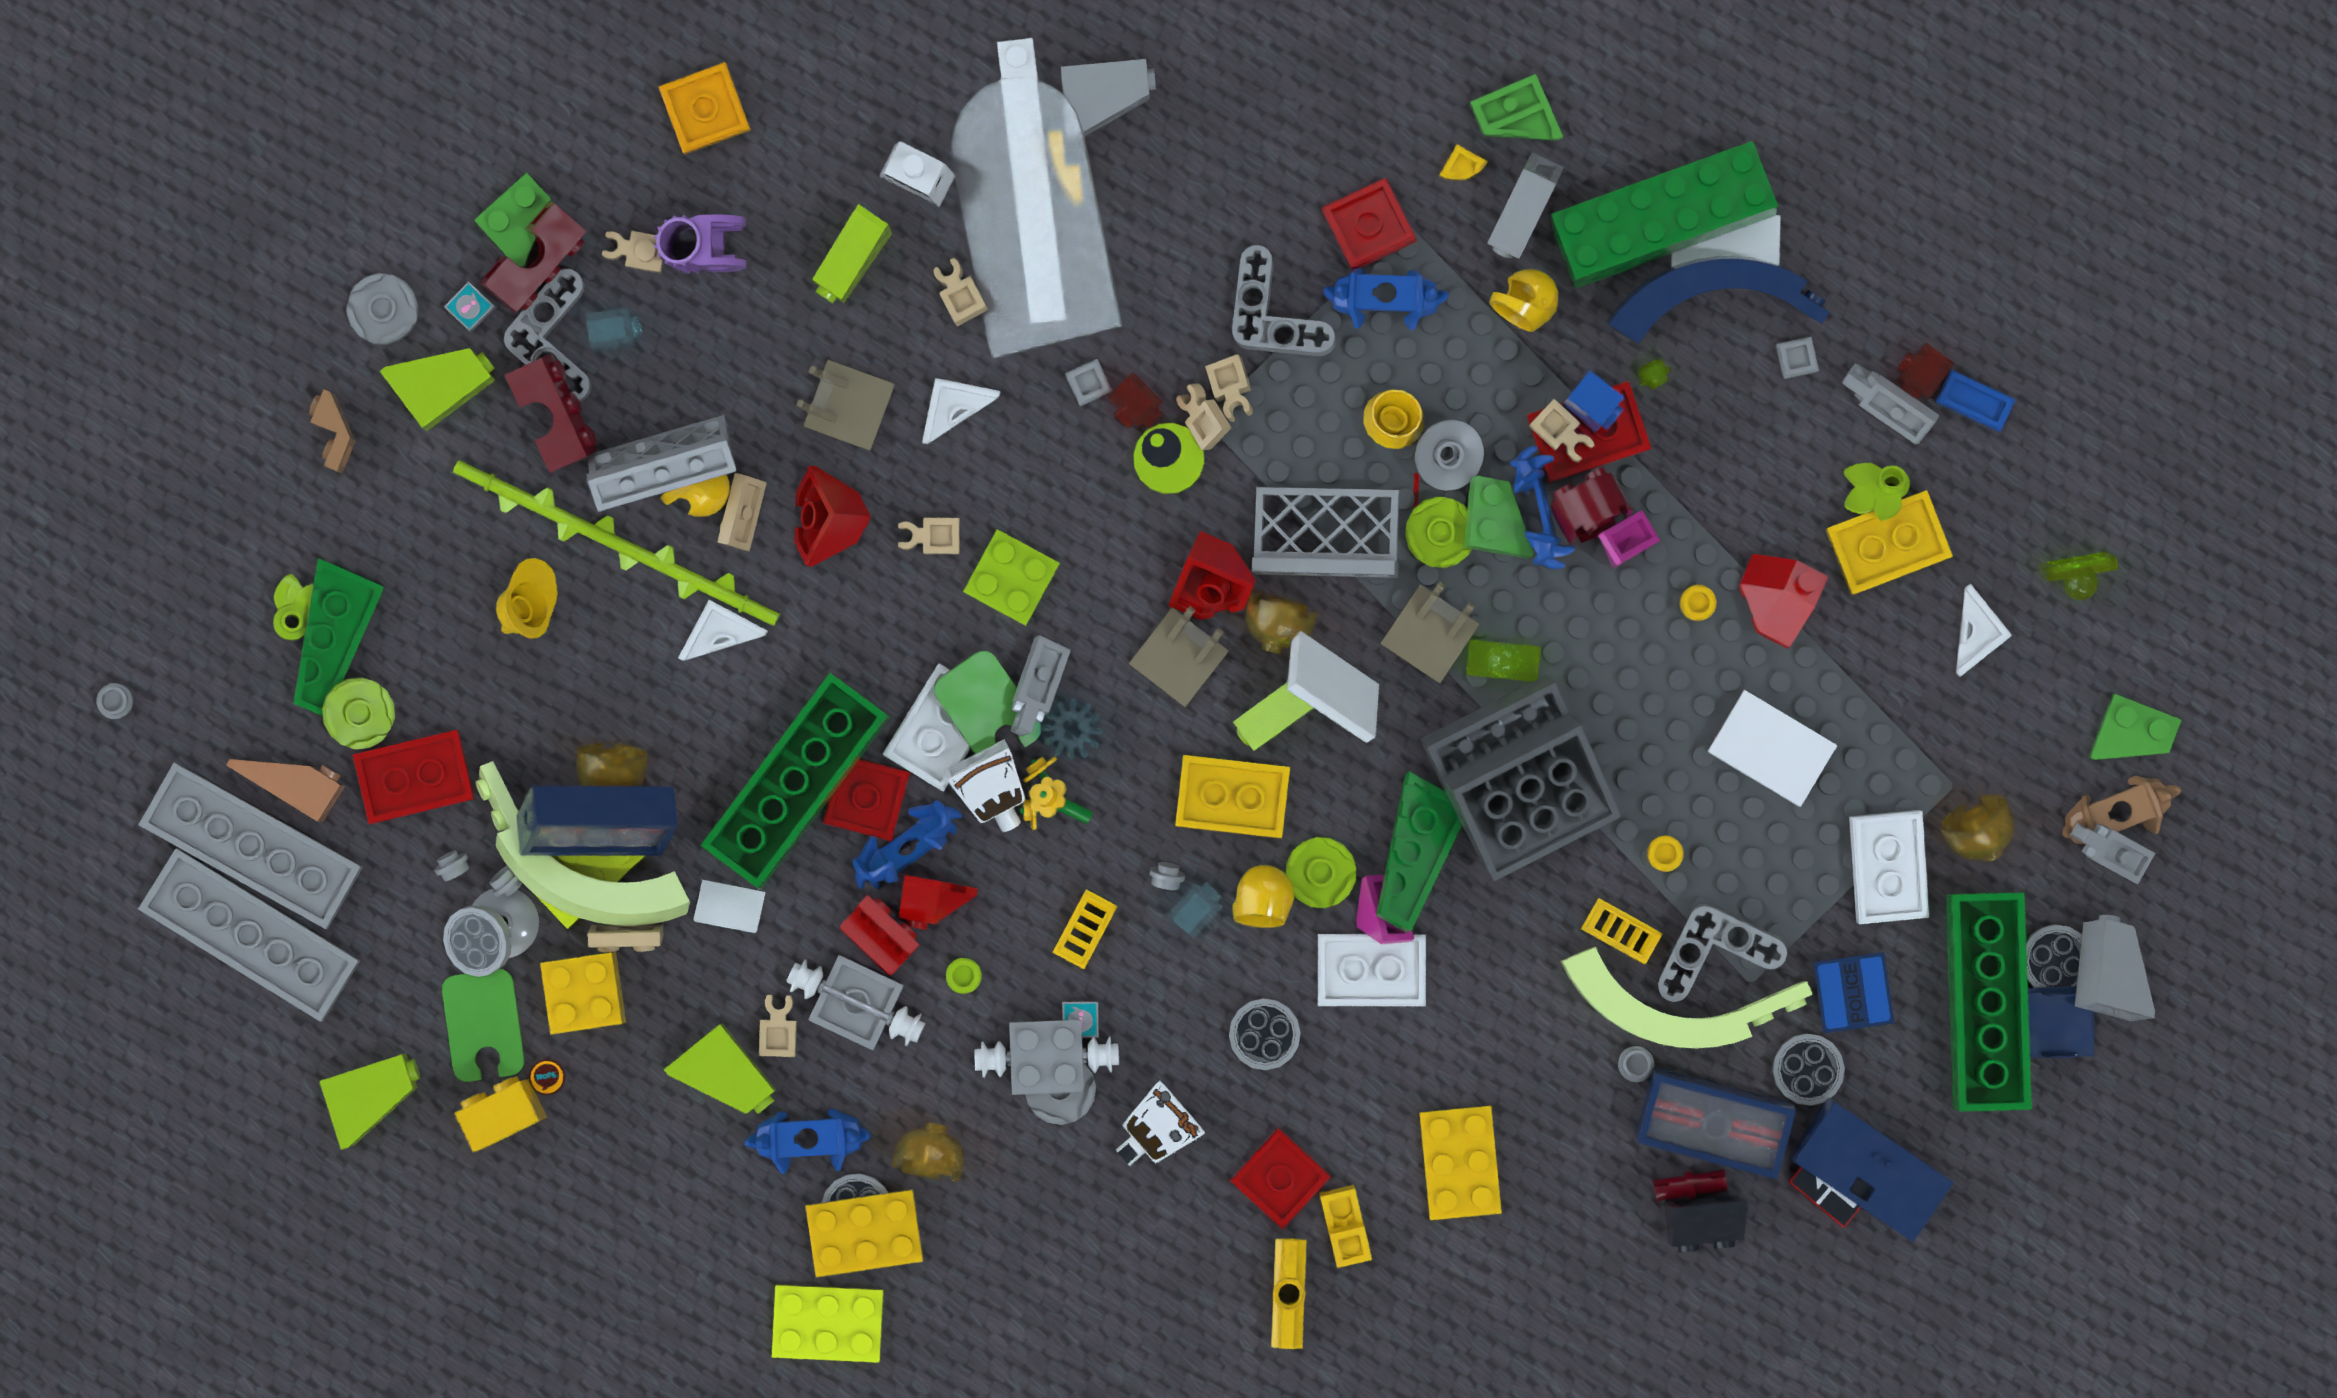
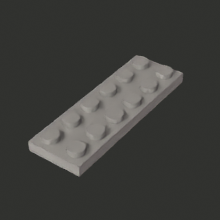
(250, 845)
(249, 934)

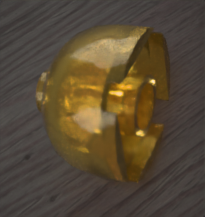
(1278, 621)
(611, 766)
(1980, 831)
(929, 1153)

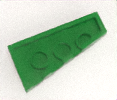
(334, 627)
(1419, 845)

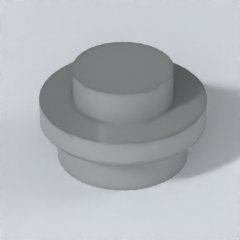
(114, 701)
(452, 865)
(1166, 876)
(505, 882)
(1636, 1064)

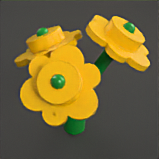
(1048, 796)

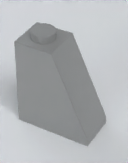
(1106, 90)
(1525, 206)
(2112, 971)

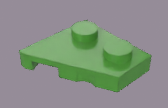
(1517, 112)
(510, 215)
(1495, 519)
(2133, 730)

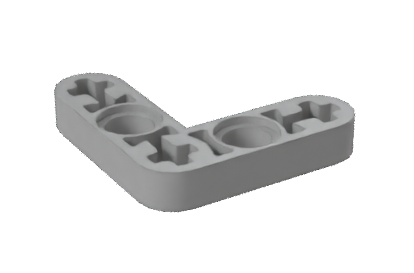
(1266, 324)
(538, 330)
(1719, 936)

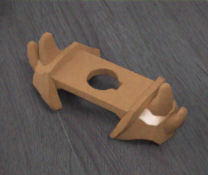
(2147, 803)

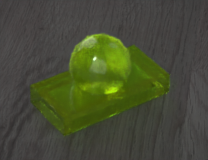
(2079, 572)
(1503, 660)

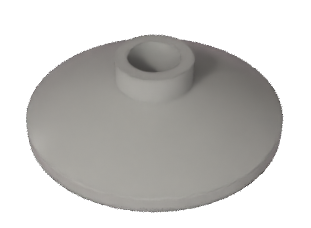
(1463, 459)
(521, 917)

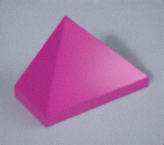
(1628, 539)
(1366, 915)

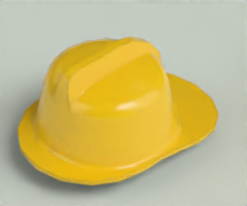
(528, 600)

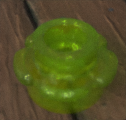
(1654, 373)

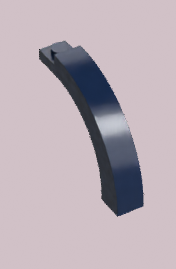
(1674, 285)

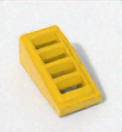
(1098, 902)
(1646, 949)

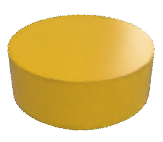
(1698, 602)
(1665, 853)

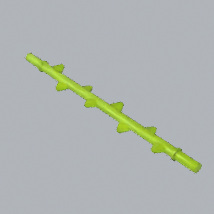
(604, 533)

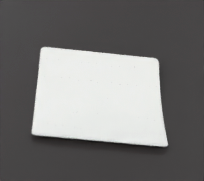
(729, 906)

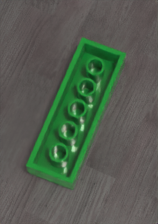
(1663, 214)
(795, 781)
(1988, 1002)

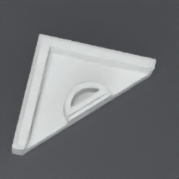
(953, 404)
(719, 630)
(1979, 631)

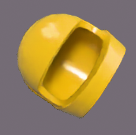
(1529, 301)
(704, 497)
(1263, 897)

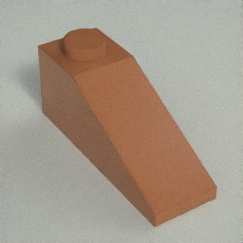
(303, 787)

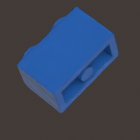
(1594, 402)

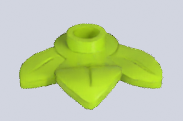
(1872, 491)
(291, 601)

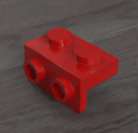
(880, 935)

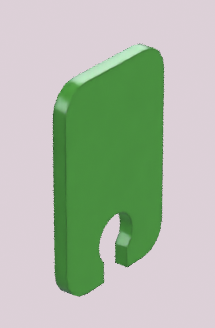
(979, 700)
(482, 1015)

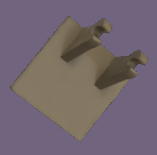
(847, 404)
(1430, 632)
(1179, 656)

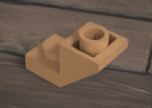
(329, 416)

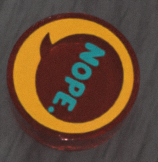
(547, 1077)

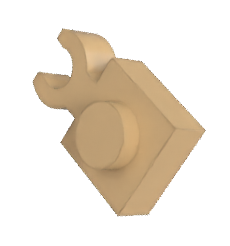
(639, 251)
(961, 296)
(1228, 383)
(1206, 419)
(1557, 427)
(937, 536)
(778, 1033)

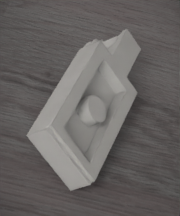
(1890, 403)
(1038, 684)
(2114, 851)

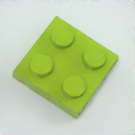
(1011, 577)

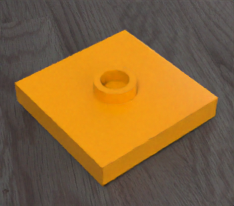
(704, 108)

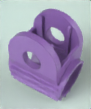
(710, 243)

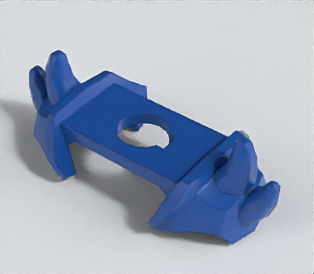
(1414, 295)
(1529, 476)
(885, 863)
(836, 1138)

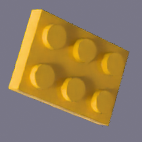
(1884, 550)
(1232, 796)
(1460, 1162)
(864, 1233)

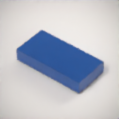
(1975, 400)

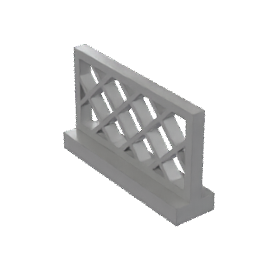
(661, 464)
(1326, 564)

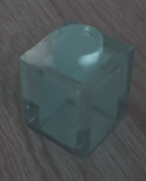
(612, 330)
(1196, 909)

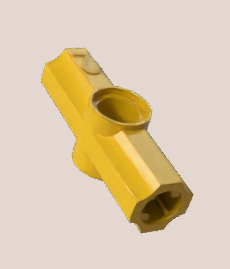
(1288, 1317)

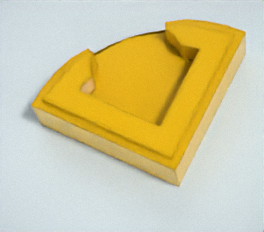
(1462, 165)

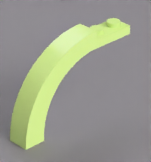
(569, 891)
(1619, 1007)

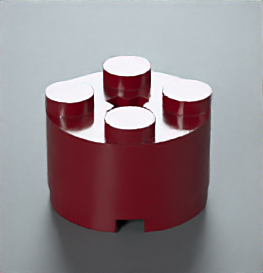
(1589, 507)

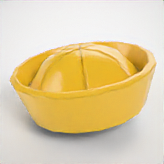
(1393, 419)

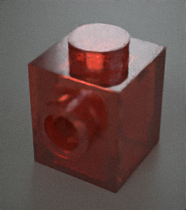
(1923, 371)
(1136, 403)

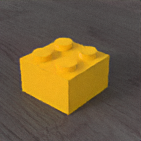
(583, 993)
(500, 1115)

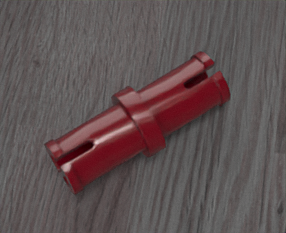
(1690, 1185)

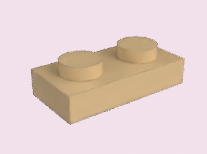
(741, 512)
(611, 937)

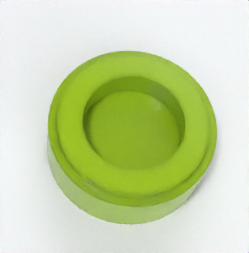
(963, 975)

